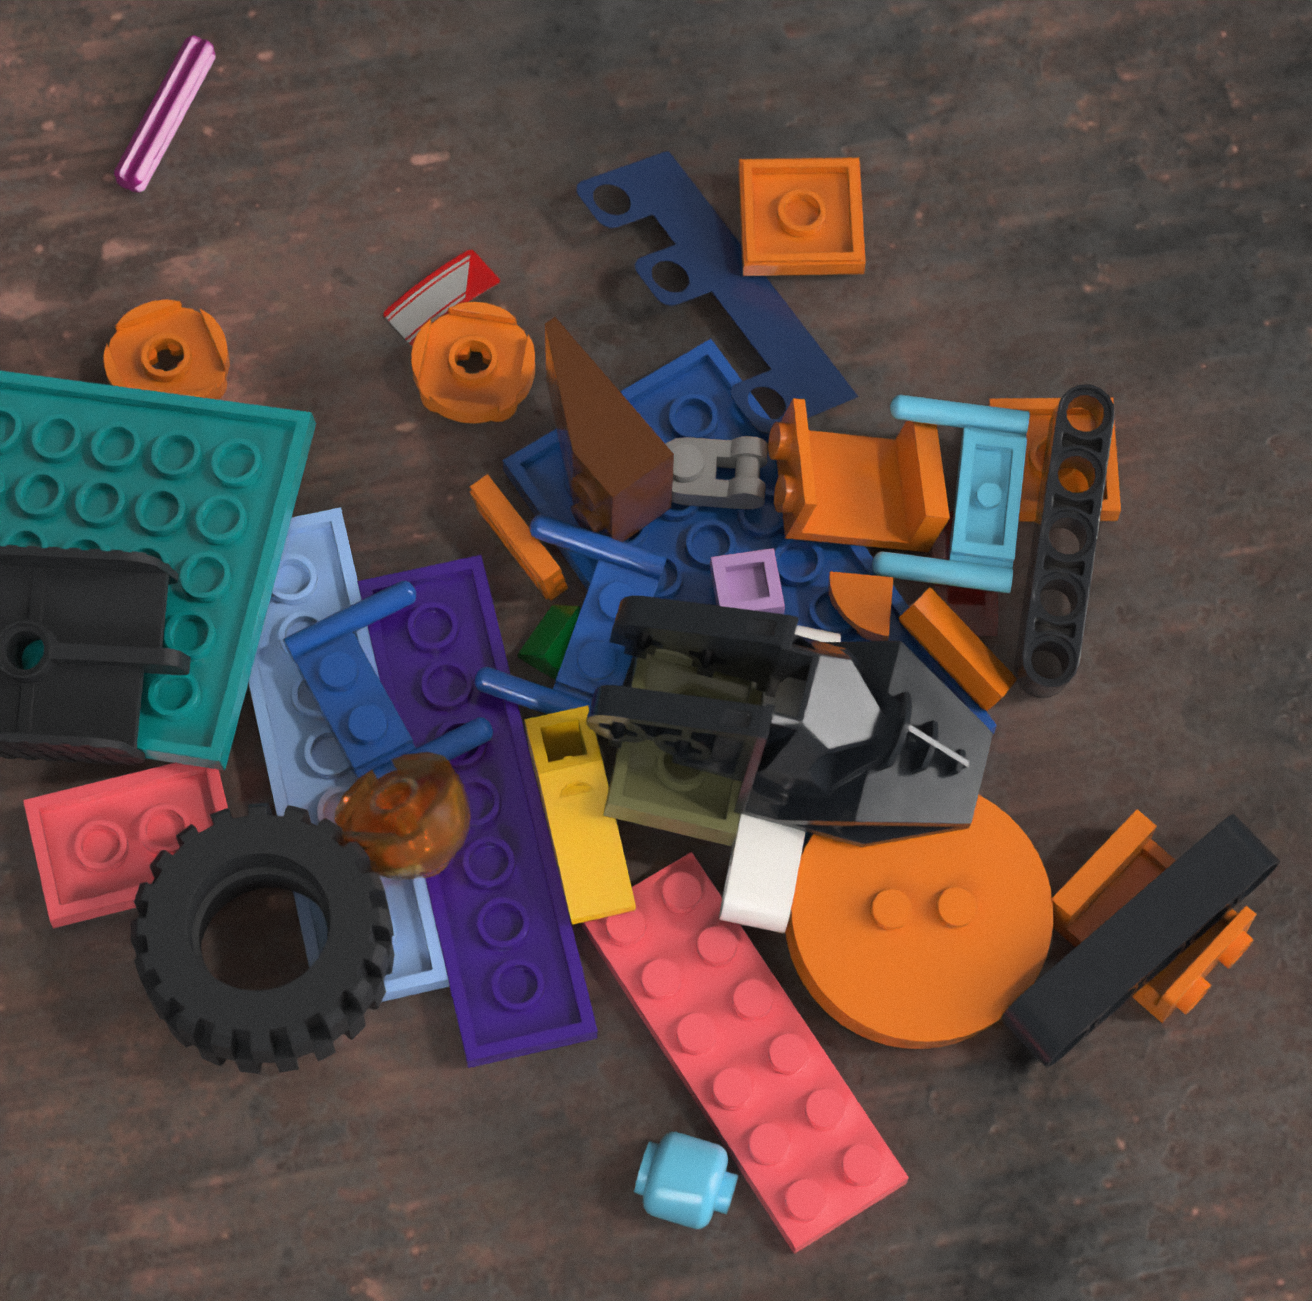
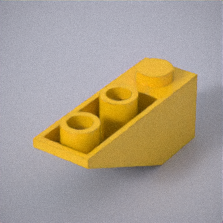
(573, 801)

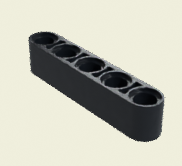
(1080, 515)
(1139, 941)

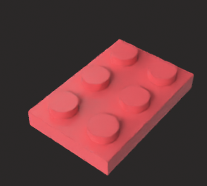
(104, 835)

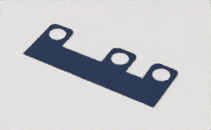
(714, 265)

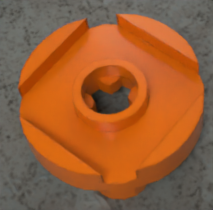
(183, 332)
(482, 395)

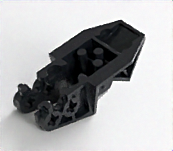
(865, 762)

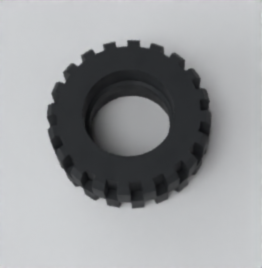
(250, 856)

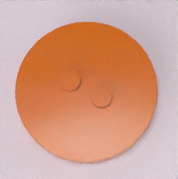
(922, 932)

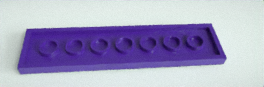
(501, 895)

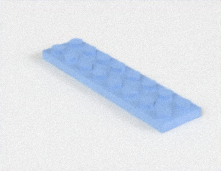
(300, 750)

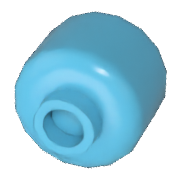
(685, 1180)

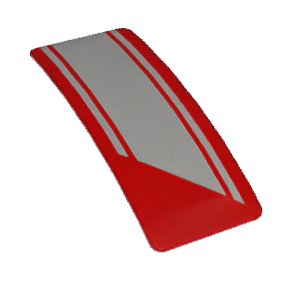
(449, 285)

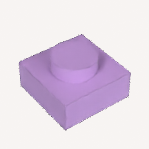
(748, 581)

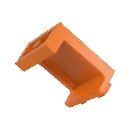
(1117, 875)

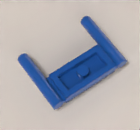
(590, 655)
(354, 697)

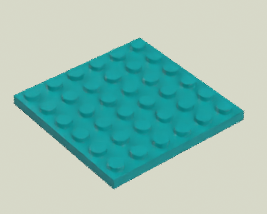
(169, 479)

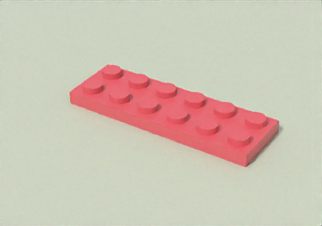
(746, 1055)

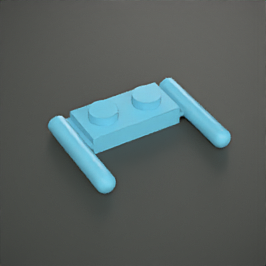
(984, 497)

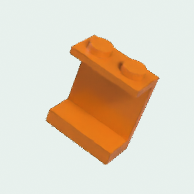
(859, 485)

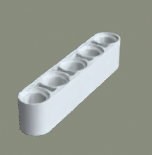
(765, 853)

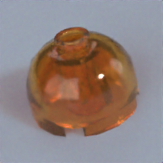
(407, 818)

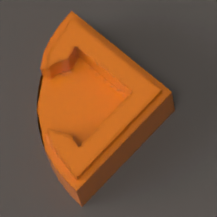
(863, 602)

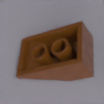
(610, 454)

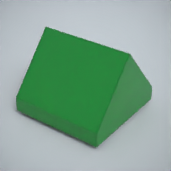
(550, 640)

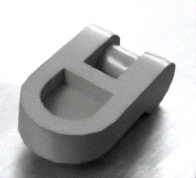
(696, 472)

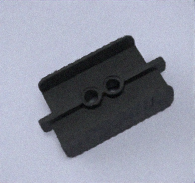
(99, 636)

